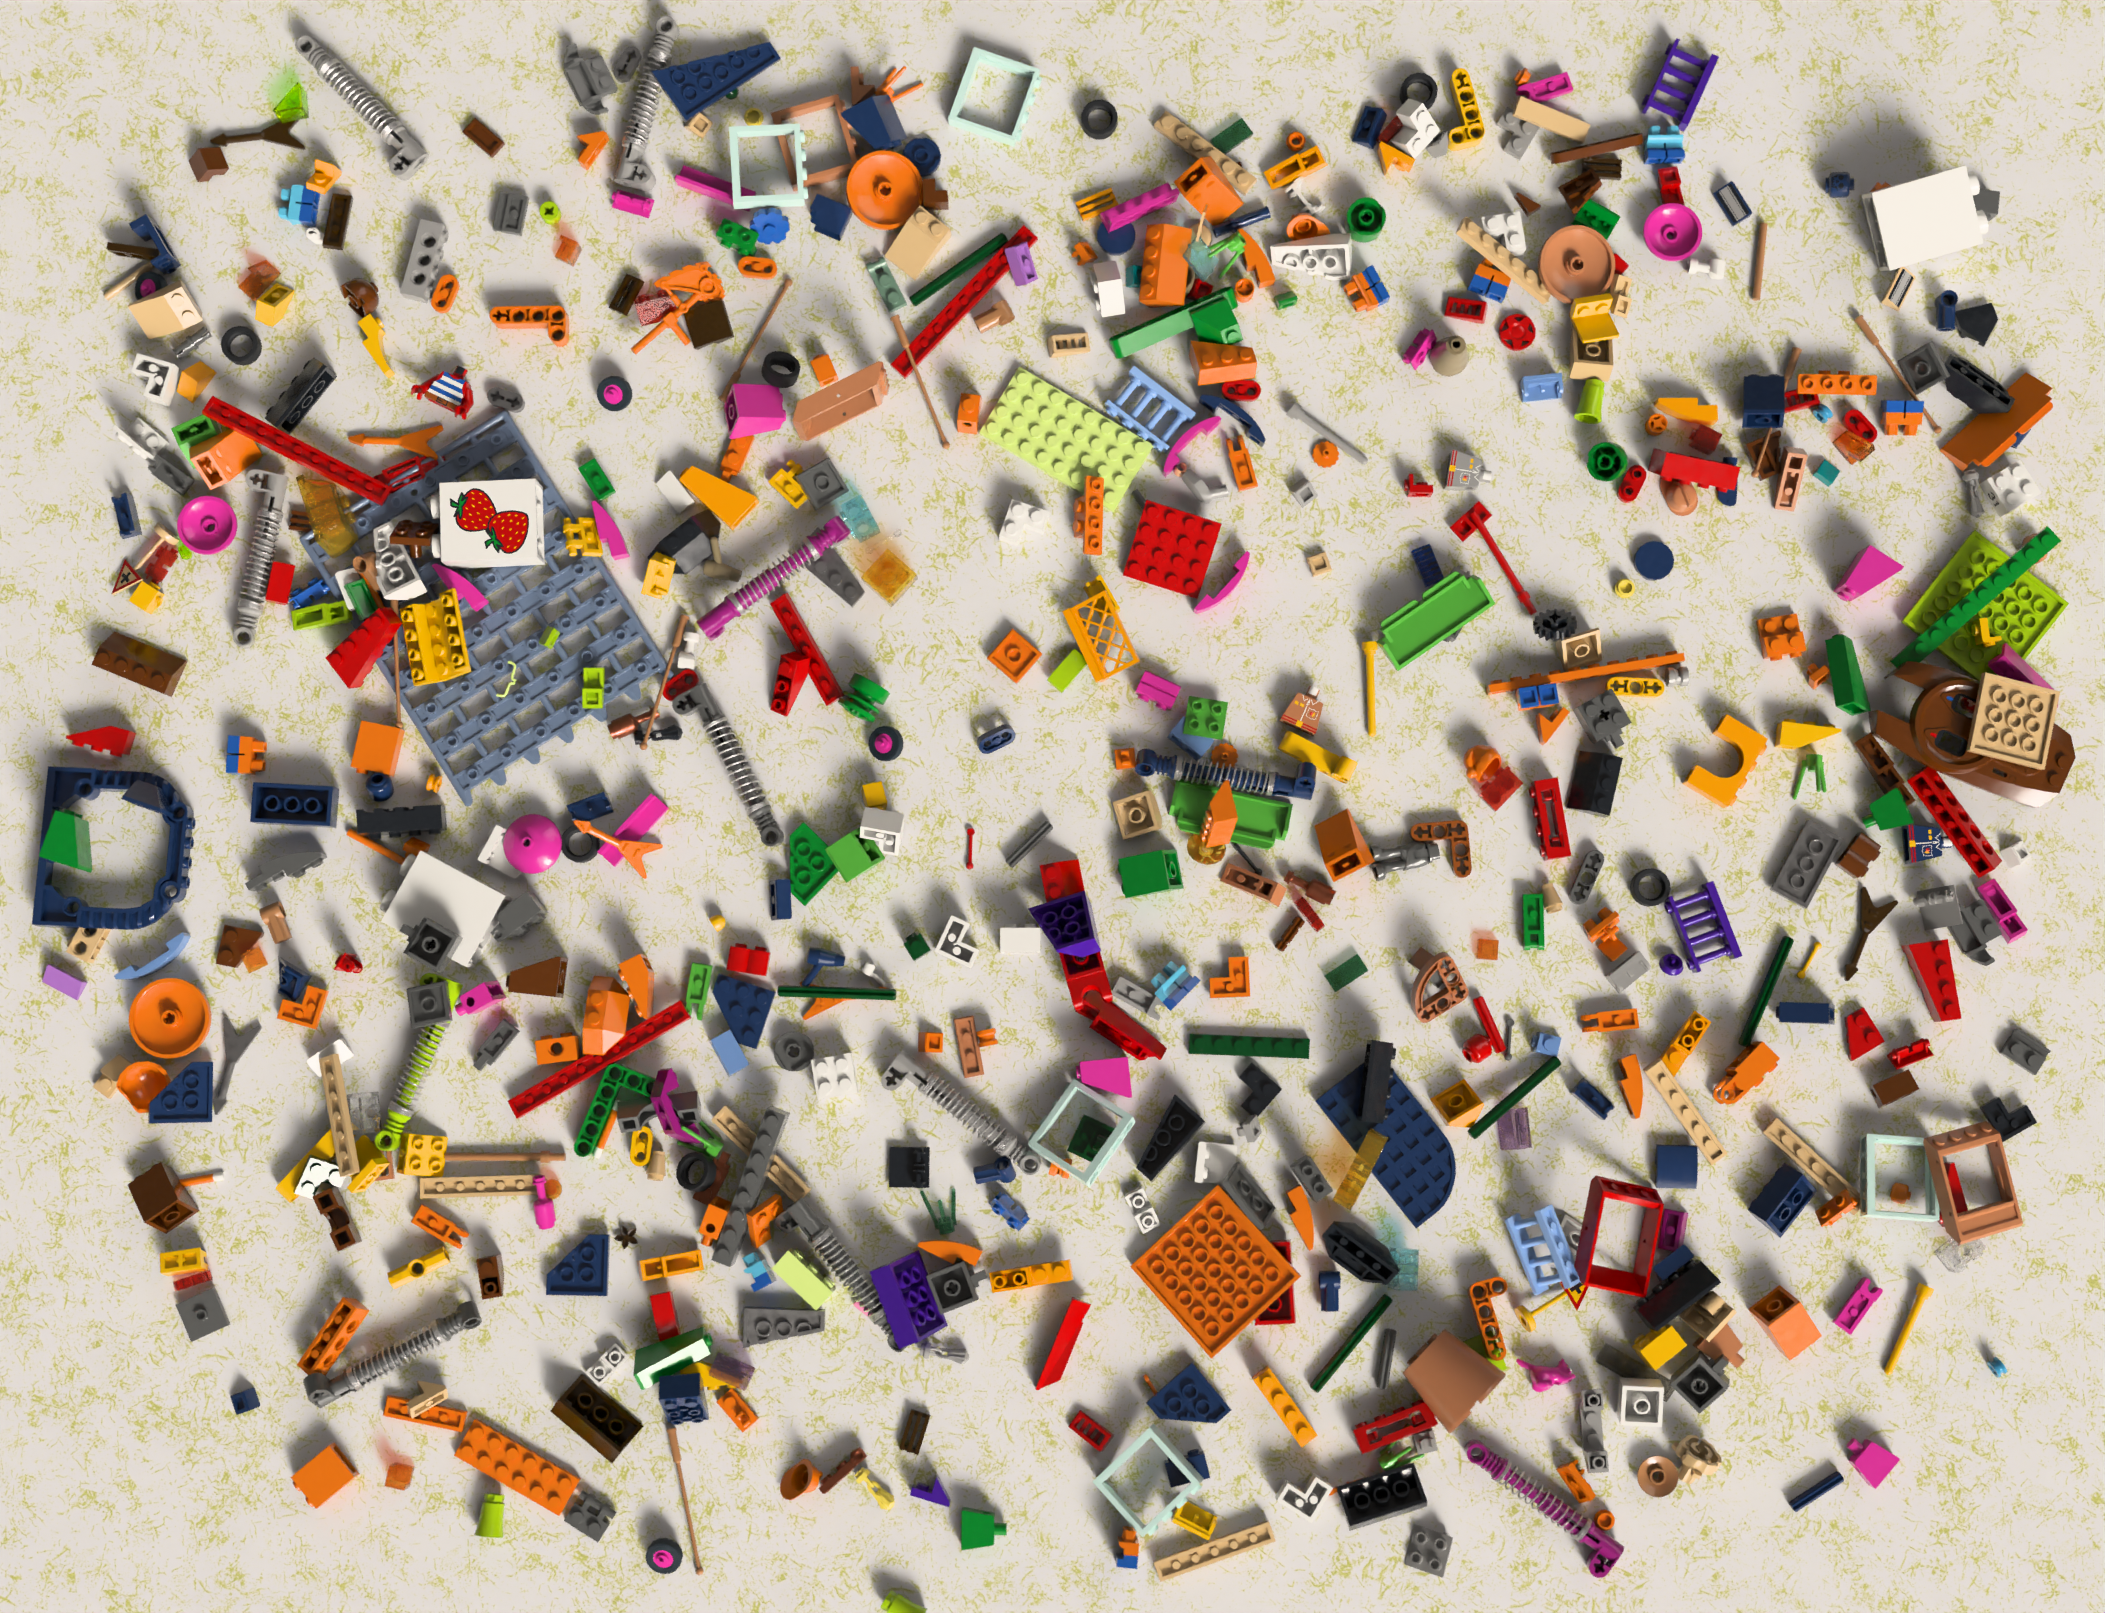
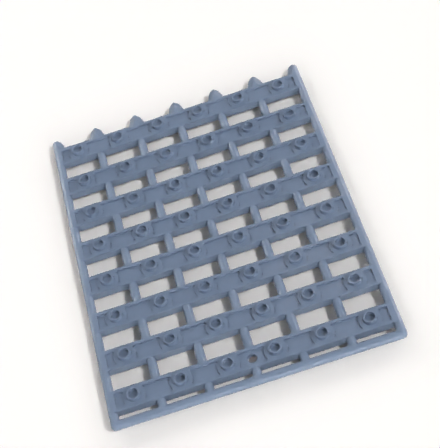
(496, 623)

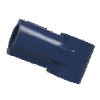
(1946, 313)
(1000, 1170)
(1329, 1284)

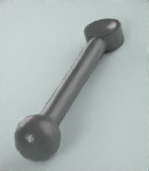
(1510, 1022)

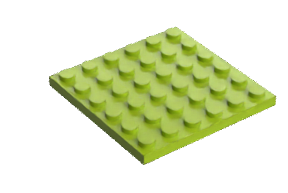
(2017, 614)

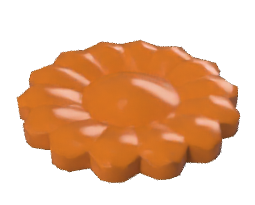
(1325, 454)
(1224, 754)

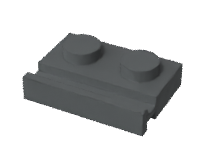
(511, 213)
(2025, 1051)

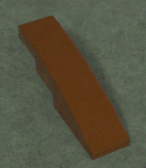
(1881, 767)

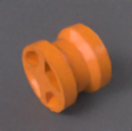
(1659, 422)
(987, 1037)

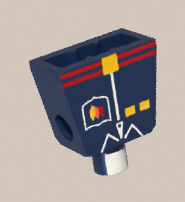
(1923, 843)

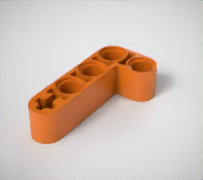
(529, 321)
(1490, 1320)

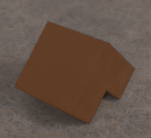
(207, 163)
(933, 198)

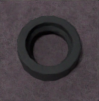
(1419, 78)
(1095, 105)
(230, 335)
(778, 379)
(579, 858)
(1634, 887)
(683, 1168)

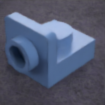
(1546, 1044)

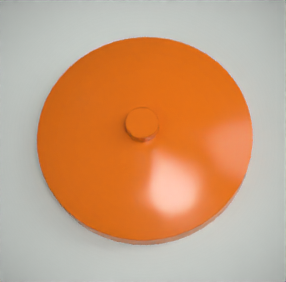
(884, 190)
(170, 1018)

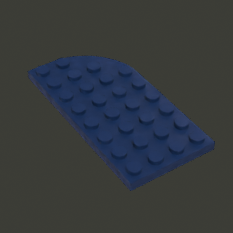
(1417, 1158)

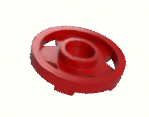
(1517, 332)

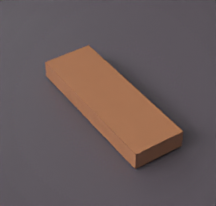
(968, 1046)

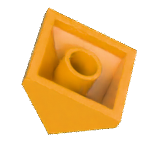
(1458, 1105)

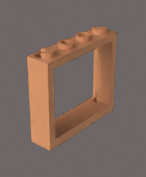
(809, 107)

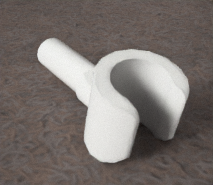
(868, 970)

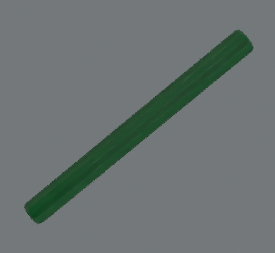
(958, 269)
(1766, 991)
(836, 992)
(1514, 1097)
(1350, 1344)

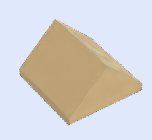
(1580, 649)

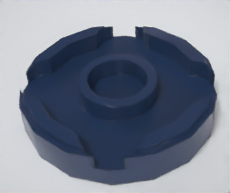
(924, 155)
(1116, 241)
(1653, 561)

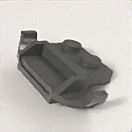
(588, 80)
(1975, 931)

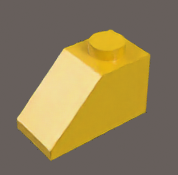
(273, 304)

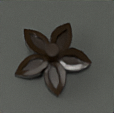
(626, 1236)

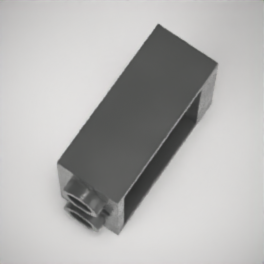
(1311, 1178)

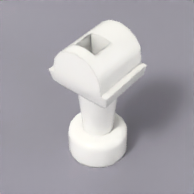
(1714, 267)
(686, 659)

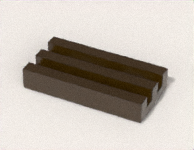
(1605, 161)
(629, 295)
(909, 1448)

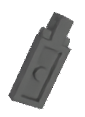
(496, 1044)

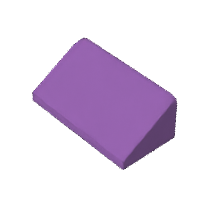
(1021, 264)
(64, 981)

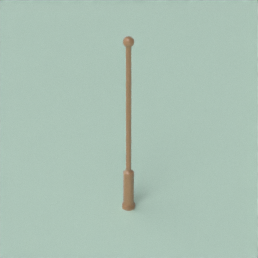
(1875, 341)
(905, 344)
(736, 375)
(1788, 375)
(394, 605)
(676, 643)
(677, 1458)

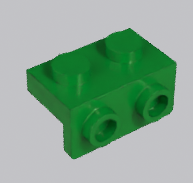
(1596, 217)
(737, 237)

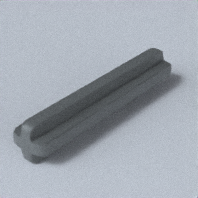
(1029, 844)
(1386, 1358)

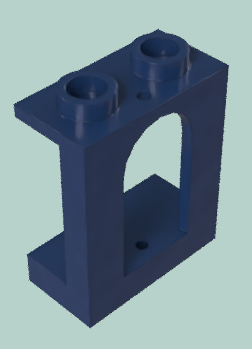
(148, 230)

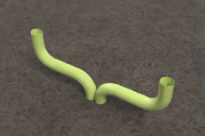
(512, 678)

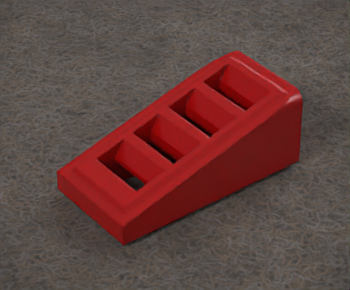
(1465, 316)
(1808, 404)
(1095, 1425)

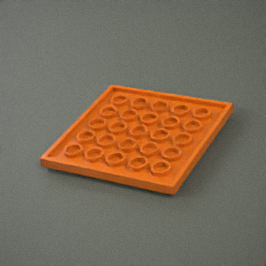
(1215, 1271)

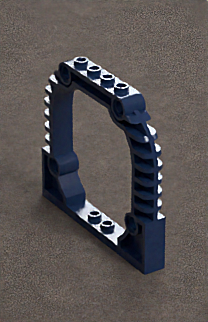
(54, 909)

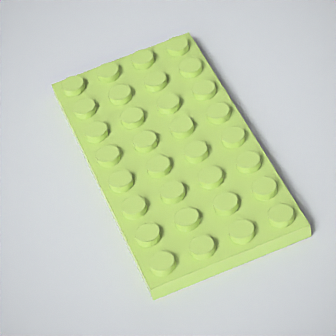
(1065, 437)

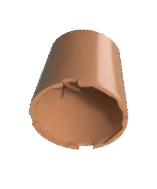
(1451, 1378)

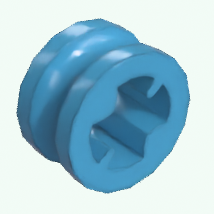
(1822, 413)
(1997, 1367)

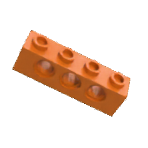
(333, 1336)

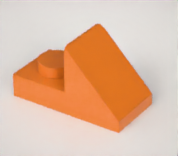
(595, 143)
(1547, 728)

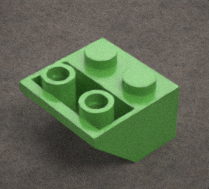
(194, 432)
(854, 855)

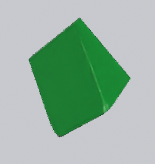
(1285, 300)

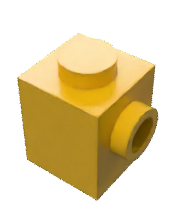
(147, 596)
(874, 795)

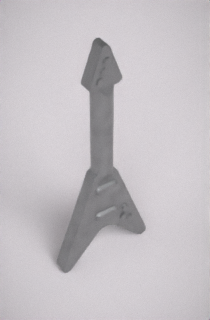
(235, 1048)

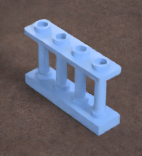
(1153, 390)
(1557, 1245)

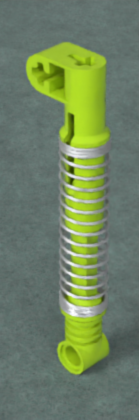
(421, 1061)

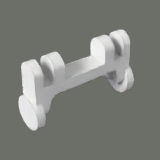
(1296, 187)

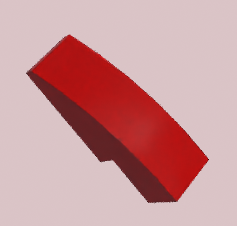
(665, 1315)

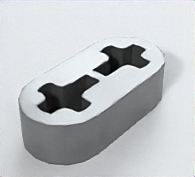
(630, 67)
(504, 404)

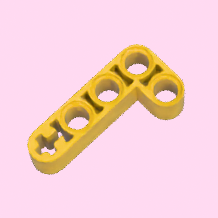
(1462, 108)
(1325, 761)

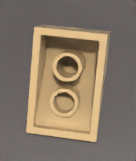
(918, 243)
(166, 310)
(1590, 359)

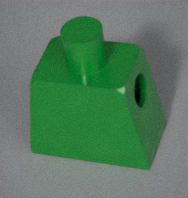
(1889, 812)
(979, 1528)

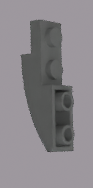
(291, 864)

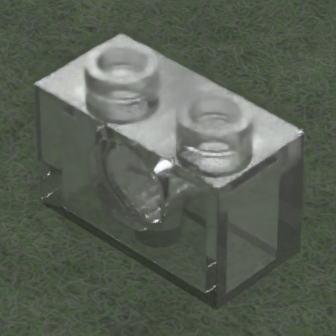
(364, 1112)
(1949, 1255)

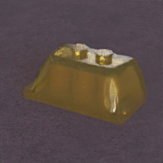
(328, 515)

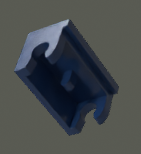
(127, 516)
(591, 807)
(1592, 1099)

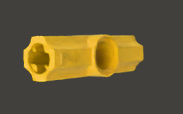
(429, 1262)

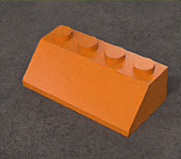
(1163, 266)
(1219, 818)

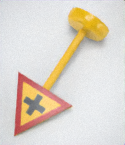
(1574, 1294)

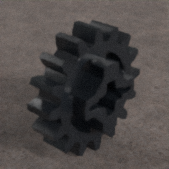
(1554, 625)

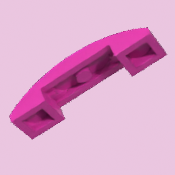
(1205, 427)
(1208, 602)

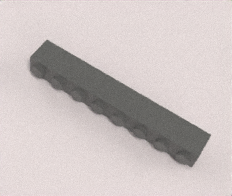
(750, 1185)

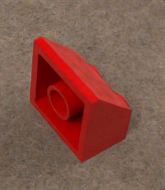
(1061, 879)

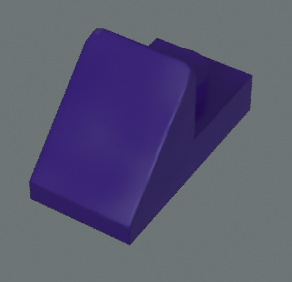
(937, 1495)

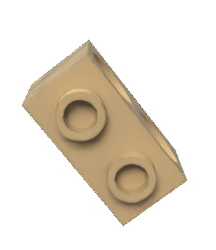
(93, 943)

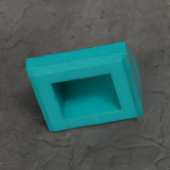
(1133, 276)
(1826, 473)

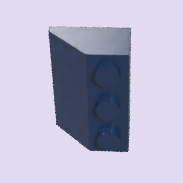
(1782, 1199)

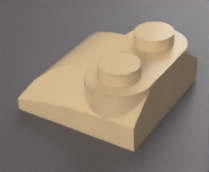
(1138, 814)

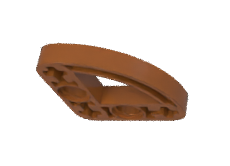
(1448, 992)

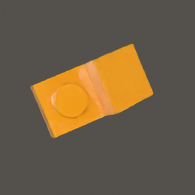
(1390, 155)
(323, 177)

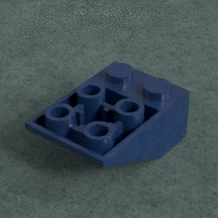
(683, 1398)

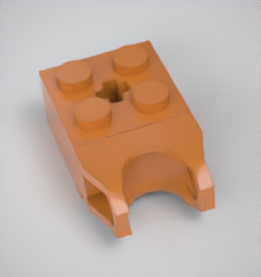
(1746, 1072)

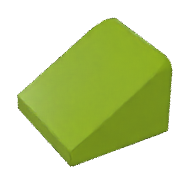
(549, 637)

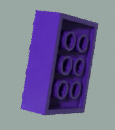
(907, 1299)

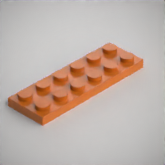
(517, 1467)

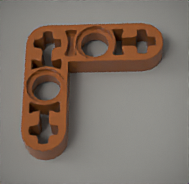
(1454, 839)

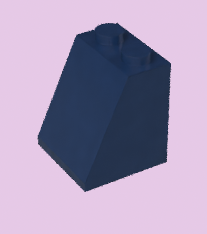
(876, 122)
(1763, 401)

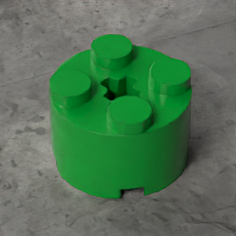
(1375, 220)

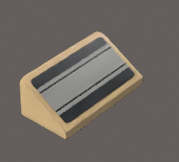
(1898, 289)

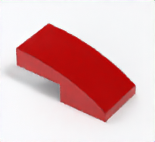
(1669, 185)
(1465, 526)

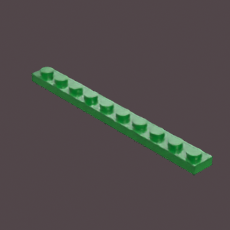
(1978, 597)

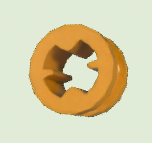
(434, 783)

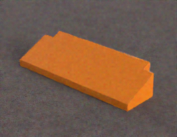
(1994, 433)

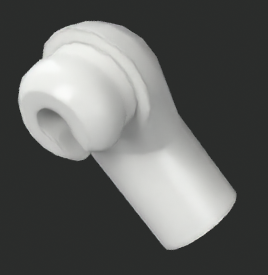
(314, 235)

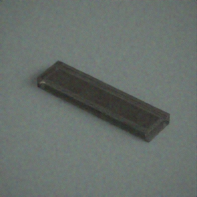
(1630, 1368)

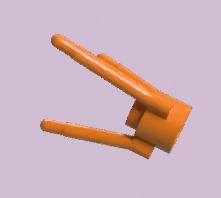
(885, 89)

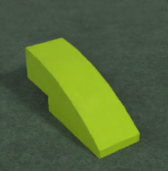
(321, 616)

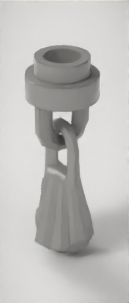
(1976, 506)
(957, 1355)

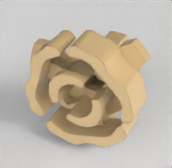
(1696, 1458)

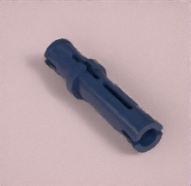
(1233, 225)

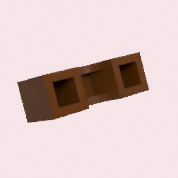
(333, 1207)

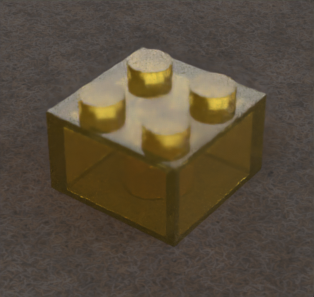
(889, 577)

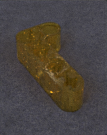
(1360, 1169)

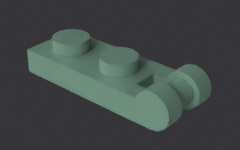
(886, 285)

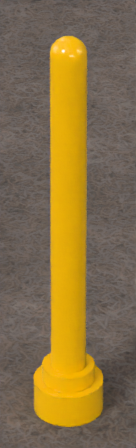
(1369, 650)
(1922, 1293)

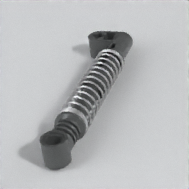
(731, 756)

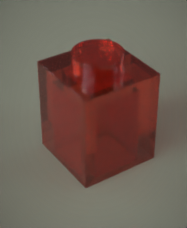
(1704, 439)

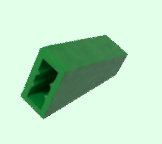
(1846, 676)
(670, 1356)

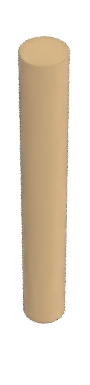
(128, 281)

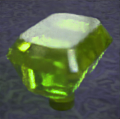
(185, 552)

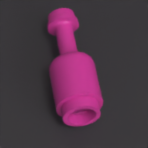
(544, 1206)

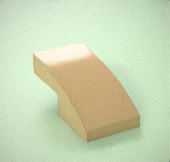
(1619, 291)

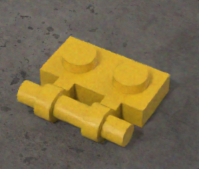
(787, 486)
(588, 537)

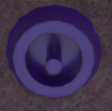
(1671, 964)

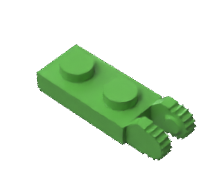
(698, 987)

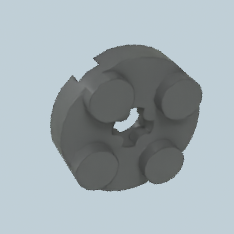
(782, 1050)

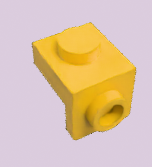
(1981, 632)

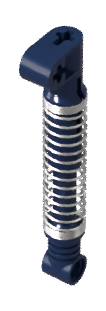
(1269, 783)

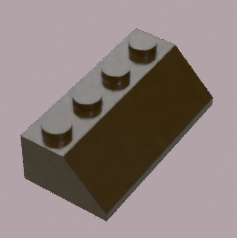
(596, 1418)

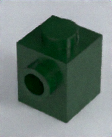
(916, 946)

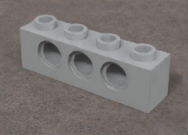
(426, 231)

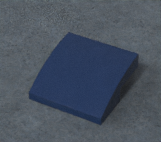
(1676, 1166)

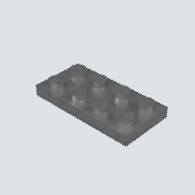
(1806, 864)

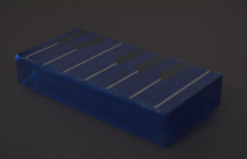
(1427, 565)

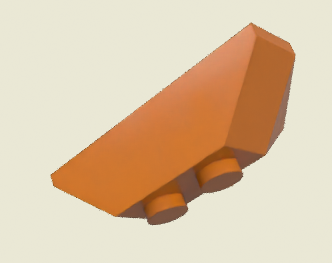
(604, 1015)

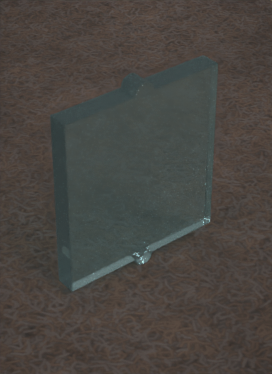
(1198, 259)

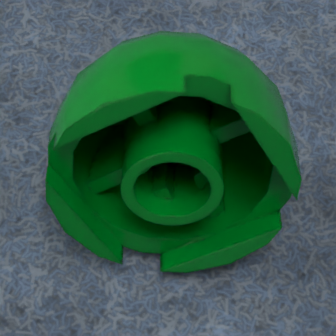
(1607, 461)

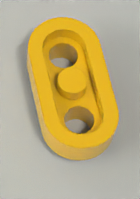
(639, 1145)

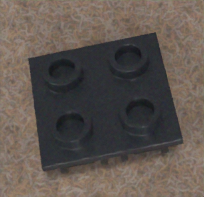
(909, 1167)

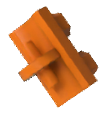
(1606, 926)

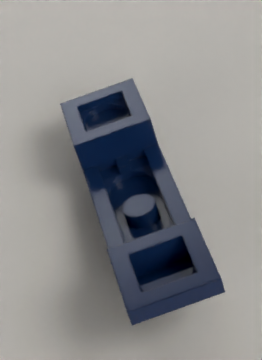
(1213, 403)

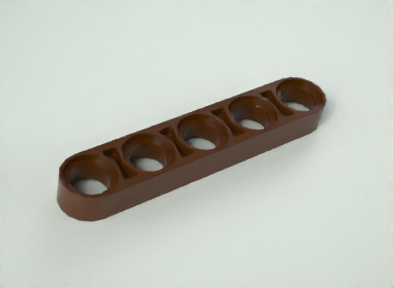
(1596, 148)

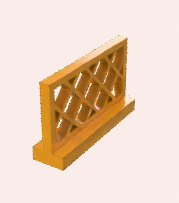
(1089, 647)

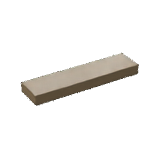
(1551, 120)

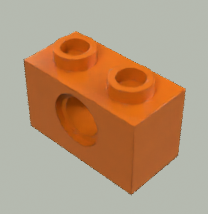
(546, 1054)

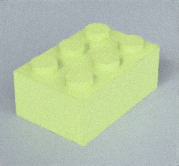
(804, 1278)

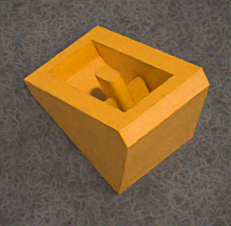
(194, 380)

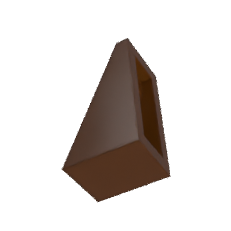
(1526, 204)

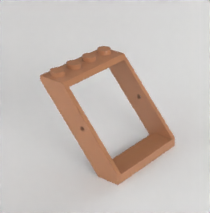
(825, 410)

